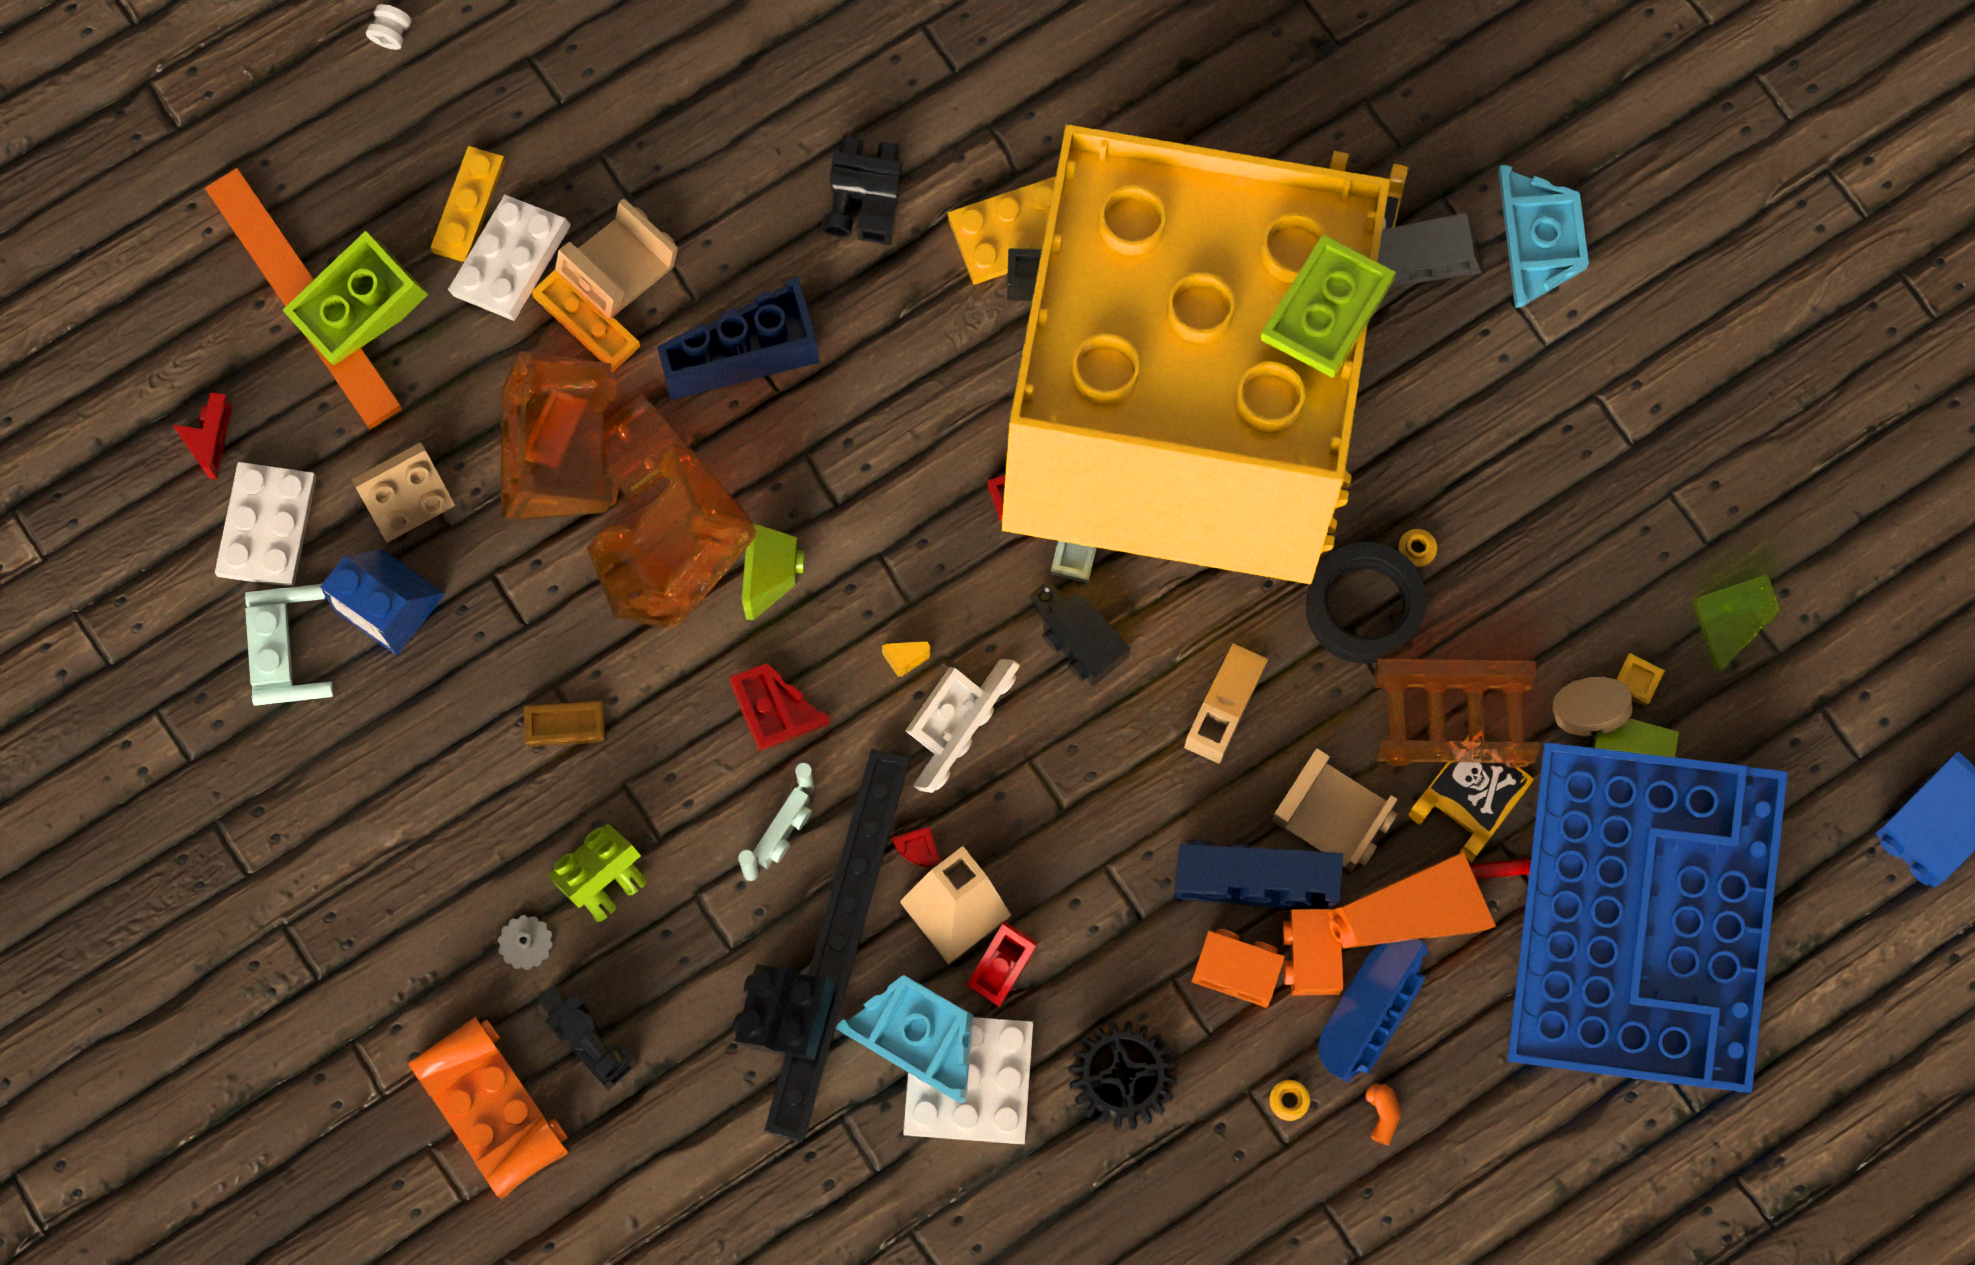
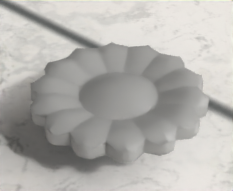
(525, 942)

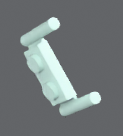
(270, 646)
(792, 815)

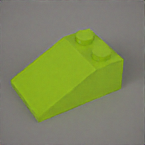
(355, 299)

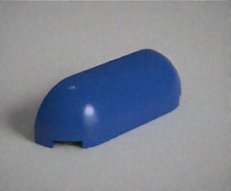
(1372, 1008)

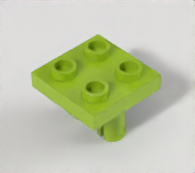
(593, 866)

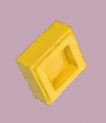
(1640, 678)

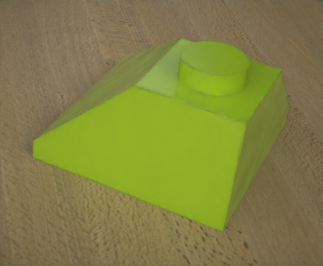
(769, 569)

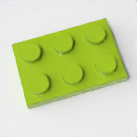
(1328, 306)

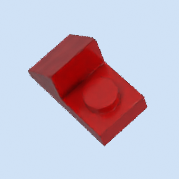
(209, 442)
(1002, 963)

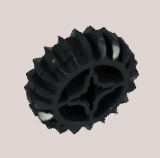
(1104, 1079)

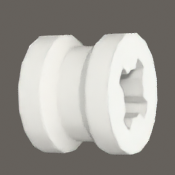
(388, 26)

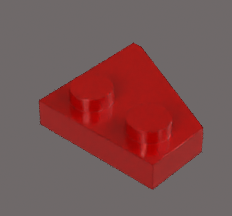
(773, 708)

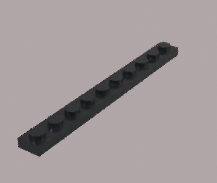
(841, 934)

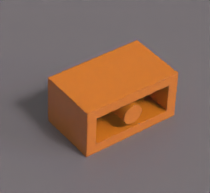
(1314, 954)
(1238, 967)

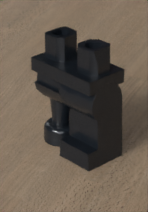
(867, 180)
(574, 1023)

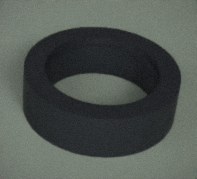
(1375, 557)

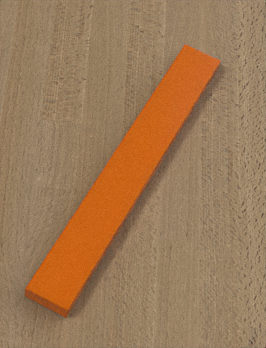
(288, 279)

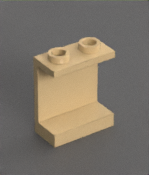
(618, 260)
(1334, 812)

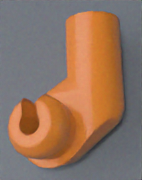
(1388, 1109)

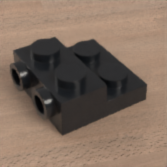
(783, 1012)

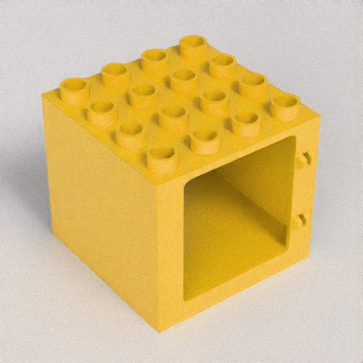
(1143, 370)

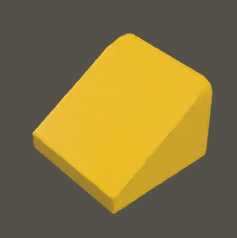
(906, 656)

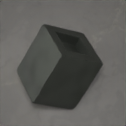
(1022, 273)

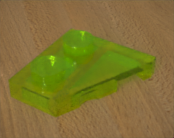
(1734, 617)

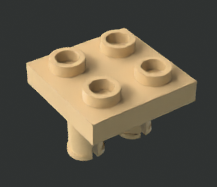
(403, 492)

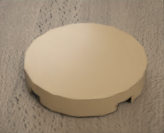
(1592, 706)

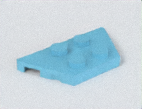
(1541, 233)
(917, 1034)

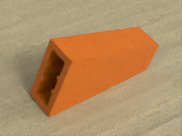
(1422, 905)

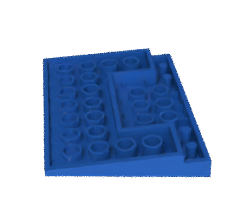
(1648, 917)

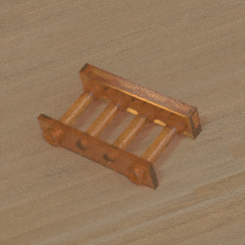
(1474, 679)

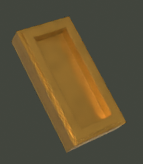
(564, 723)

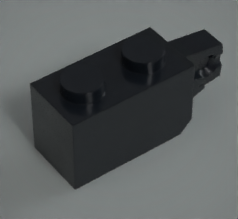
(1079, 633)

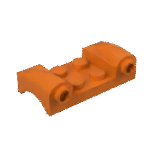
(488, 1106)

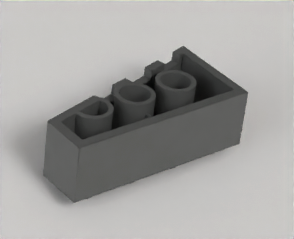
(1430, 250)

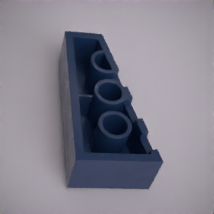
(742, 345)
(1258, 876)

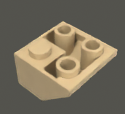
(955, 905)

